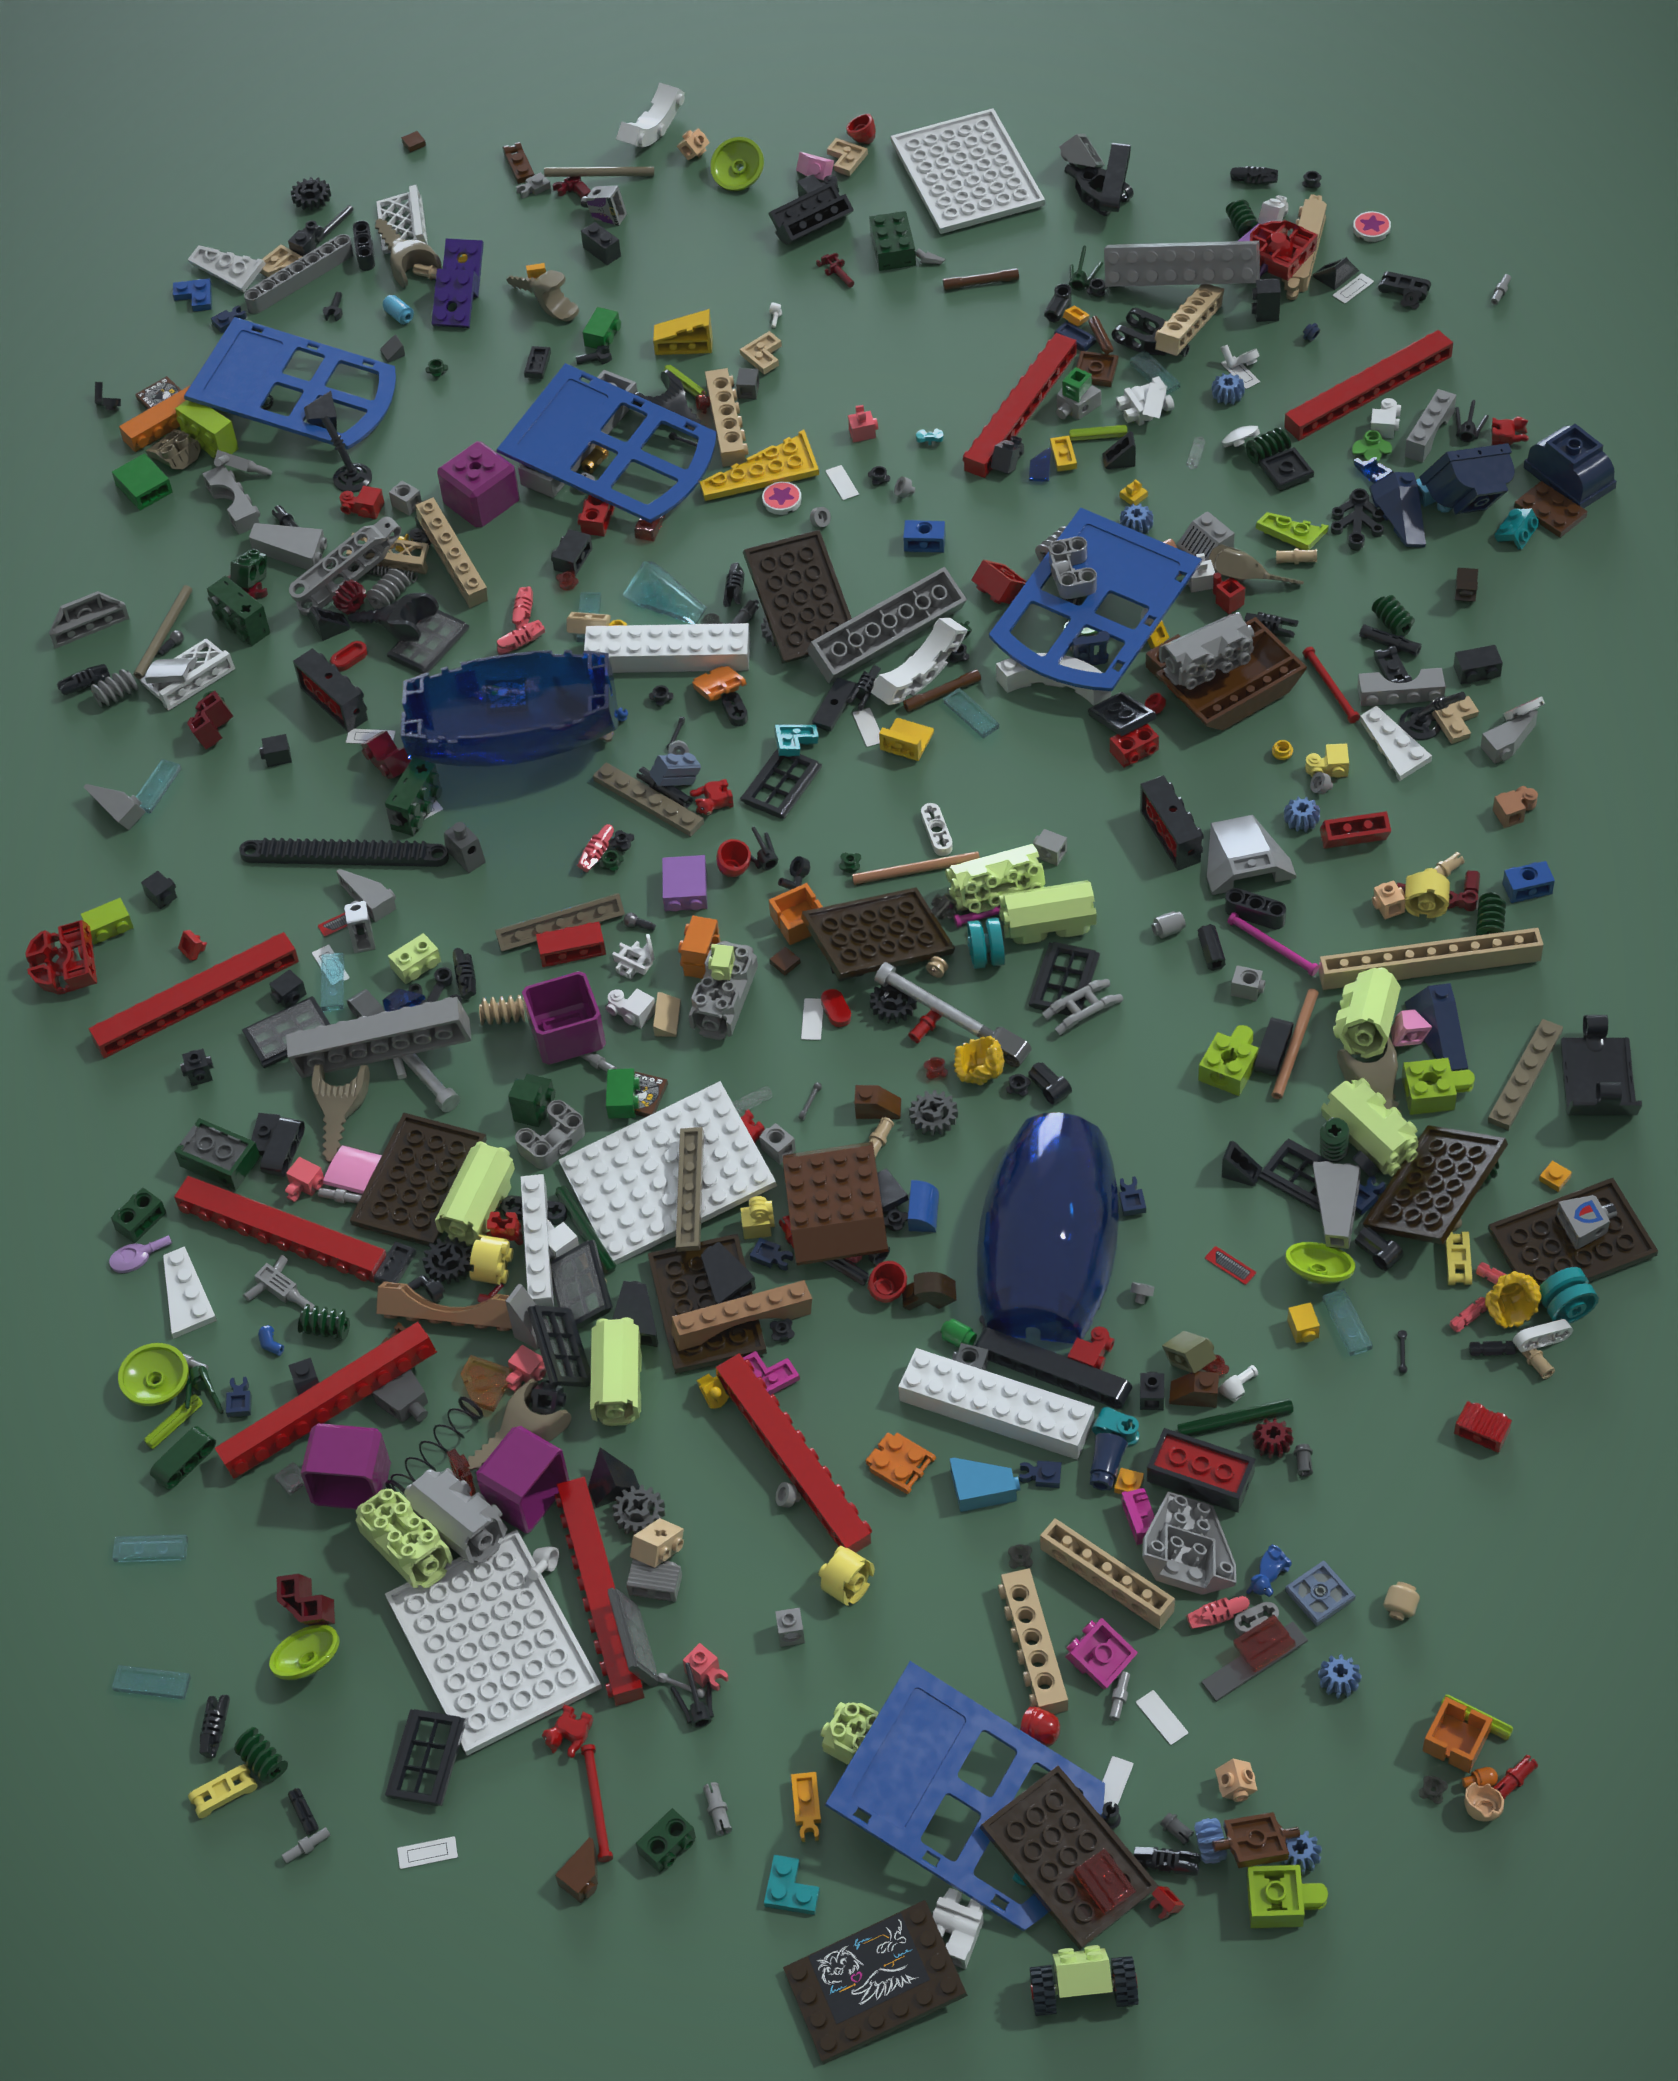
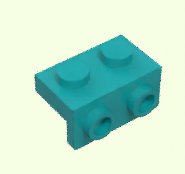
(1518, 527)

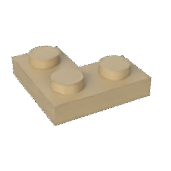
(849, 156)
(760, 350)
(1453, 717)

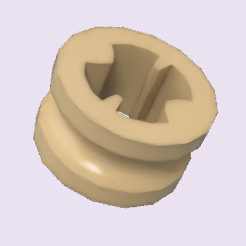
(937, 967)

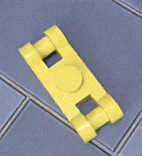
(1458, 1258)
(222, 1790)

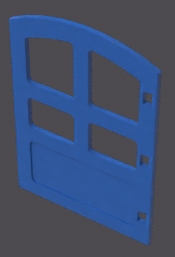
(251, 363)
(571, 418)
(1125, 566)
(915, 1761)

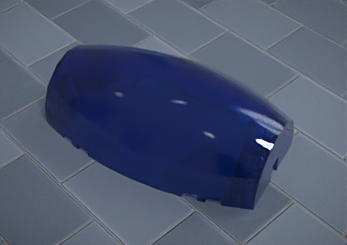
(509, 708)
(1048, 1230)

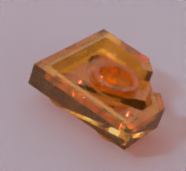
(485, 1382)

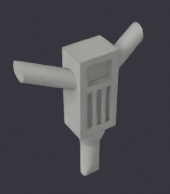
(239, 463)
(277, 1284)

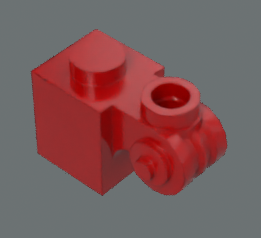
(366, 504)
(1092, 1352)

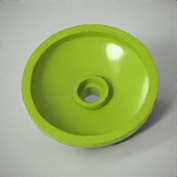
(733, 155)
(1319, 1263)
(152, 1364)
(304, 1652)

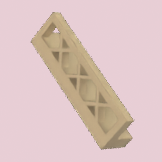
(401, 560)

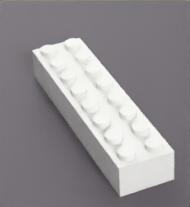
(672, 647)
(996, 1403)

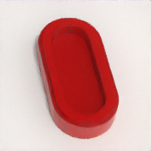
(349, 655)
(836, 1007)

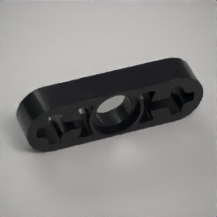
(553, 1206)

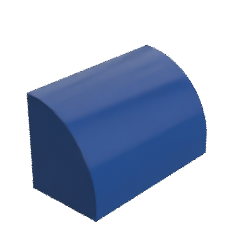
(923, 1207)

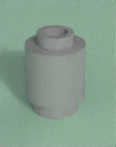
(1168, 924)

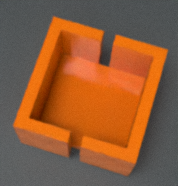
(787, 912)
(696, 945)
(1454, 1738)

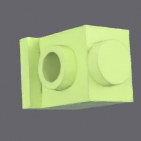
(721, 961)

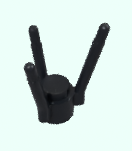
(1467, 432)
(765, 857)
(699, 1713)

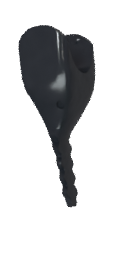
(673, 399)
(401, 615)

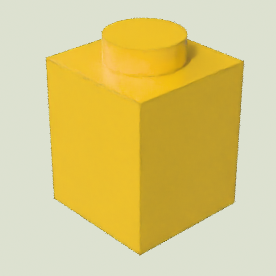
(1303, 1323)

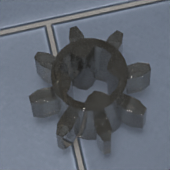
(944, 906)

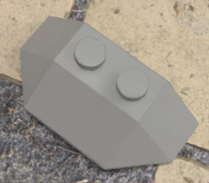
(86, 617)

